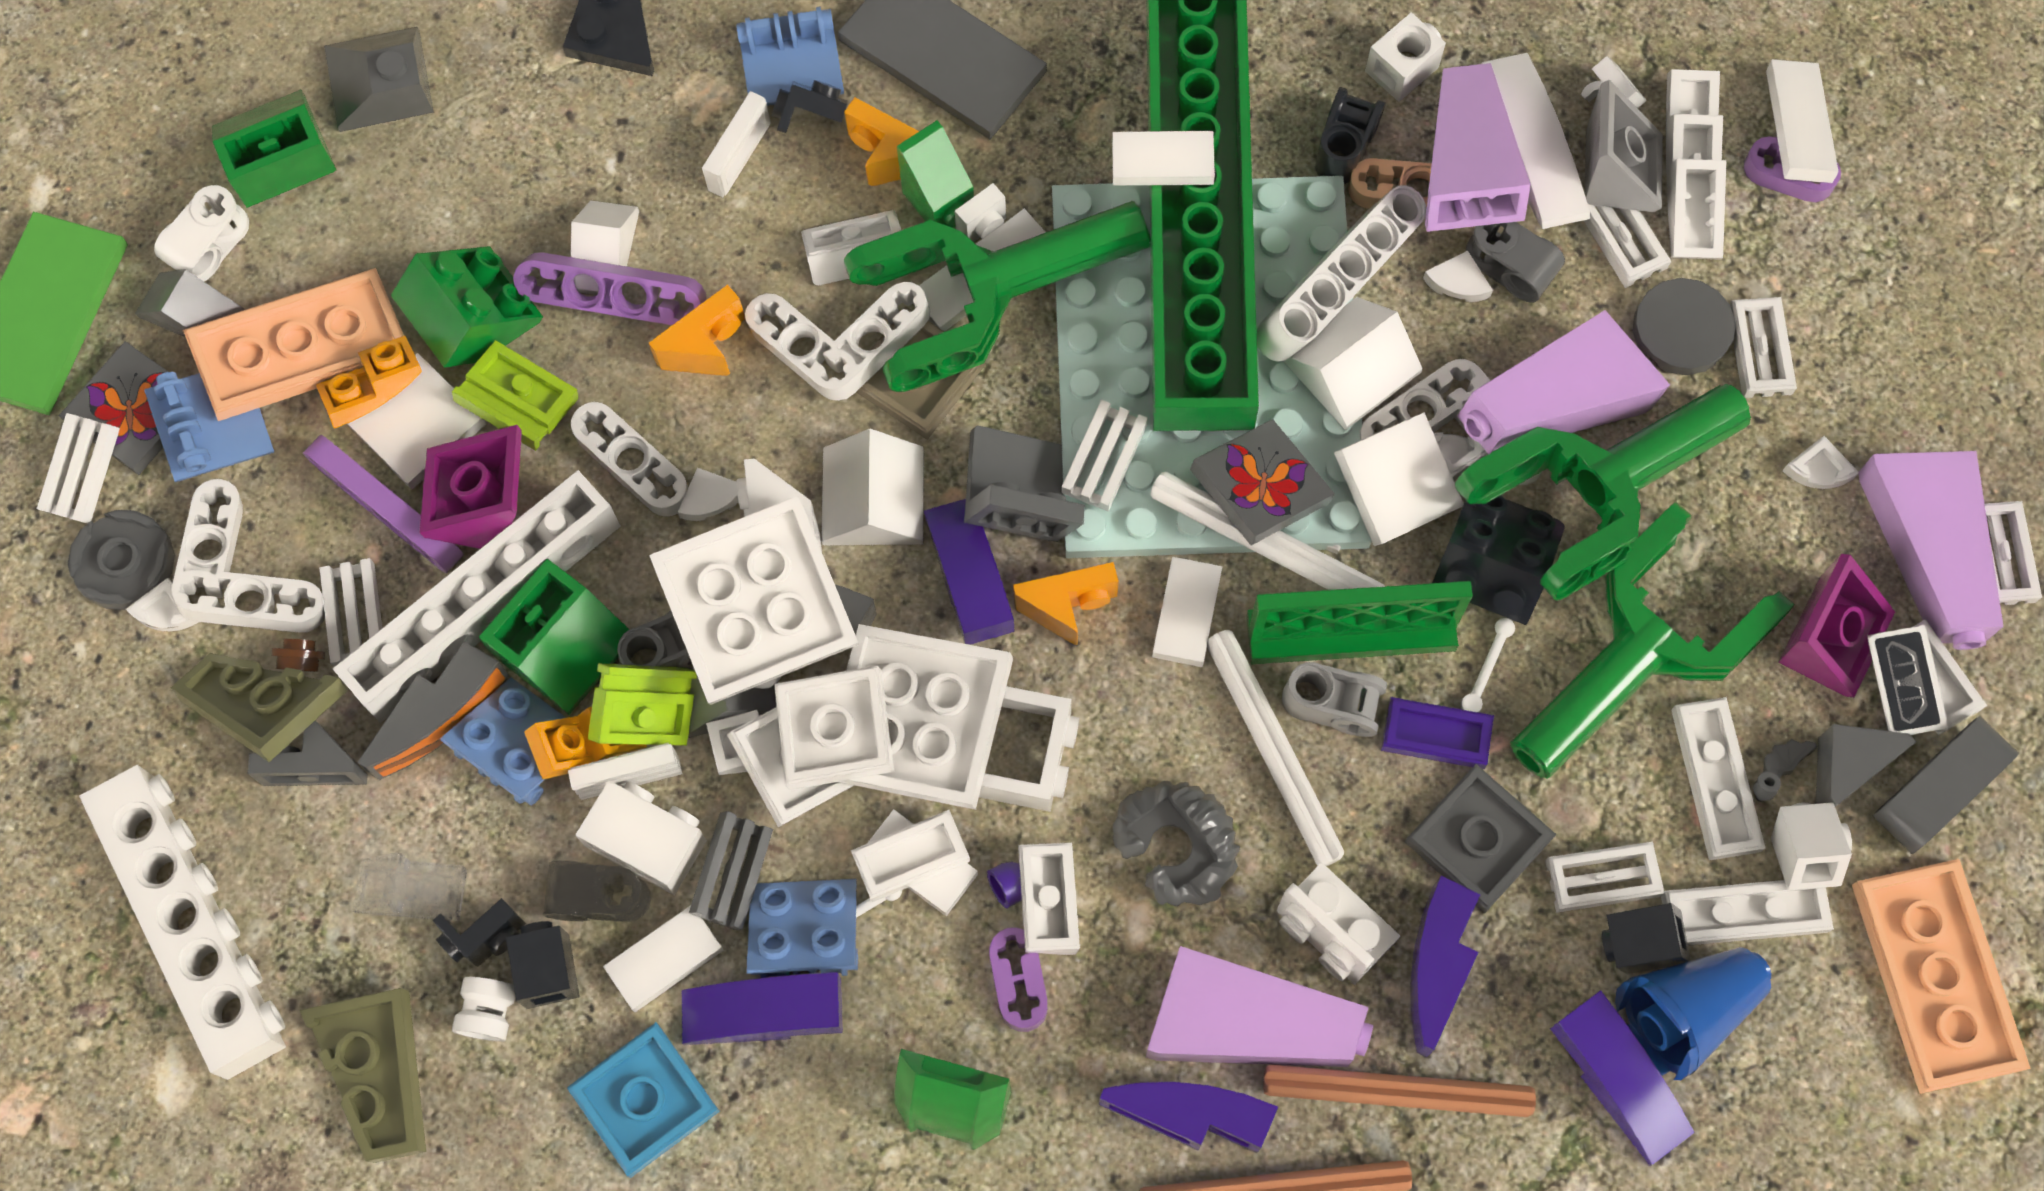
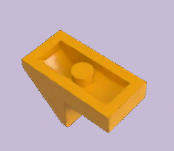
(878, 131)
(690, 341)
(1052, 598)

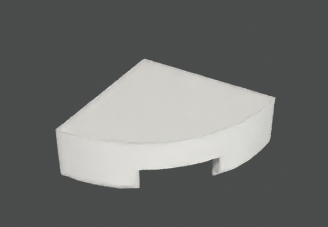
(1459, 279)
(1459, 452)
(1821, 466)
(708, 496)
(159, 609)

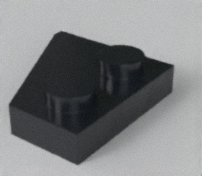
(610, 35)

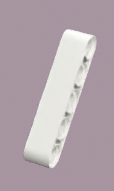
(1340, 273)

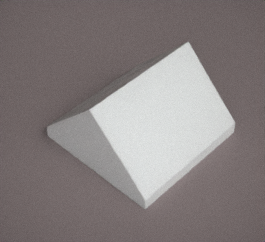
(1357, 361)
(872, 491)

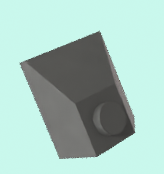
(378, 79)

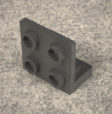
(1018, 486)

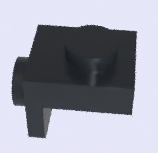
(819, 99)
(483, 937)

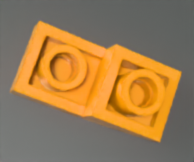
(384, 374)
(565, 744)

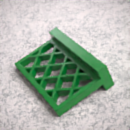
(1356, 622)

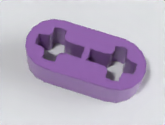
(1774, 177)
(1005, 982)

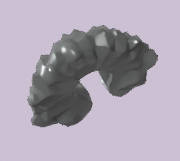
(1205, 823)

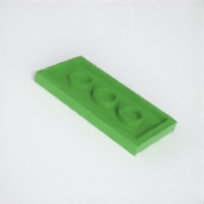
(50, 304)

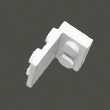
(1335, 924)

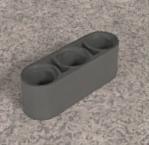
(1945, 784)

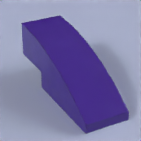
(969, 574)
(1440, 961)
(762, 1009)
(1623, 1077)
(1191, 1110)

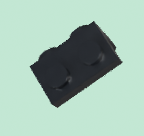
(1502, 554)

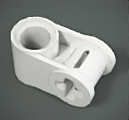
(201, 237)

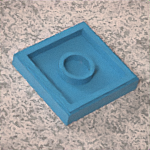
(643, 1100)

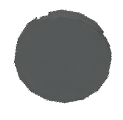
(1684, 326)
(120, 558)

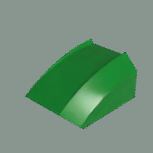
(950, 1098)

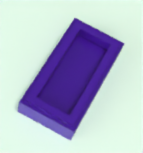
(1437, 733)

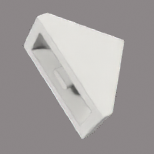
(603, 235)

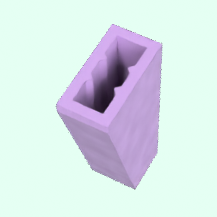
(1475, 157)
(1568, 387)
(1940, 539)
(1249, 1017)

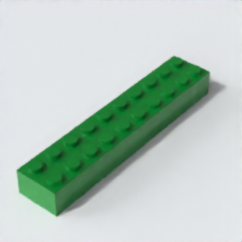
(1203, 232)

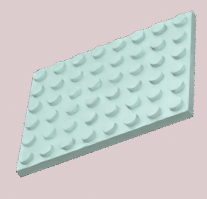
(1109, 358)

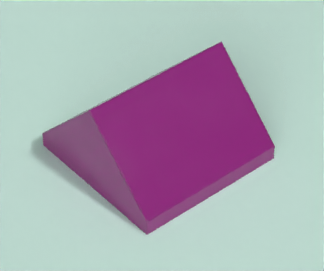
(471, 488)
(1835, 626)

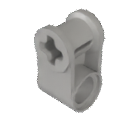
(1339, 698)

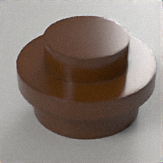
(298, 655)

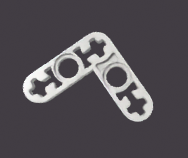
(844, 352)
(1424, 391)
(216, 573)

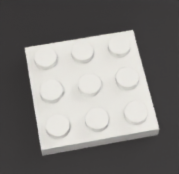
(753, 600)
(939, 712)

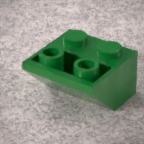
(272, 149)
(463, 303)
(555, 636)

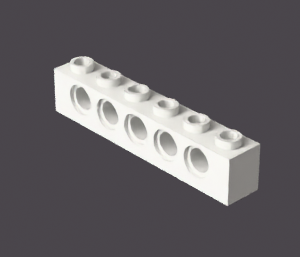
(467, 600)
(115, 813)

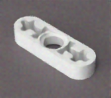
(615, 426)

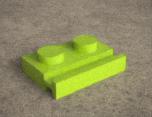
(515, 391)
(642, 705)

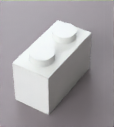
(642, 835)

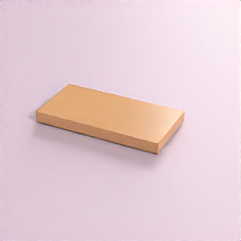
(291, 343)
(1940, 976)

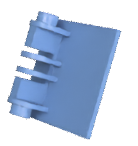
(789, 50)
(194, 436)
(496, 741)
(803, 928)

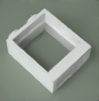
(1053, 776)

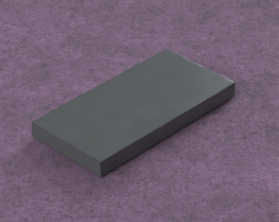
(946, 58)

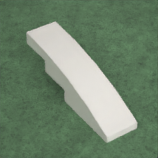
(1695, 165)
(1555, 185)

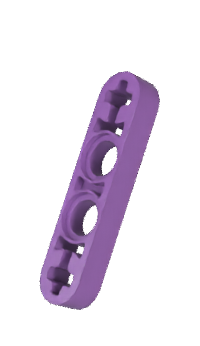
(610, 282)
(379, 502)

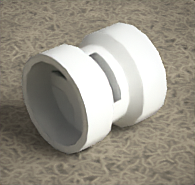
(484, 996)

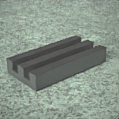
(749, 876)

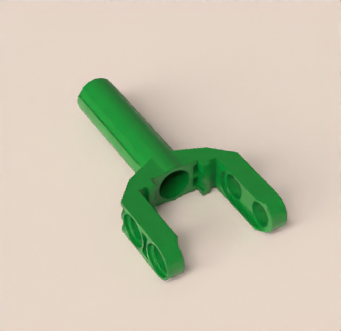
(991, 279)
(1606, 478)
(1639, 648)

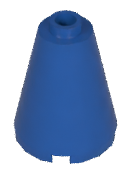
(1693, 1006)

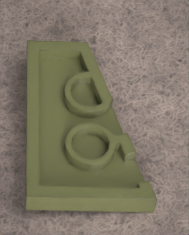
(254, 703)
(374, 1065)

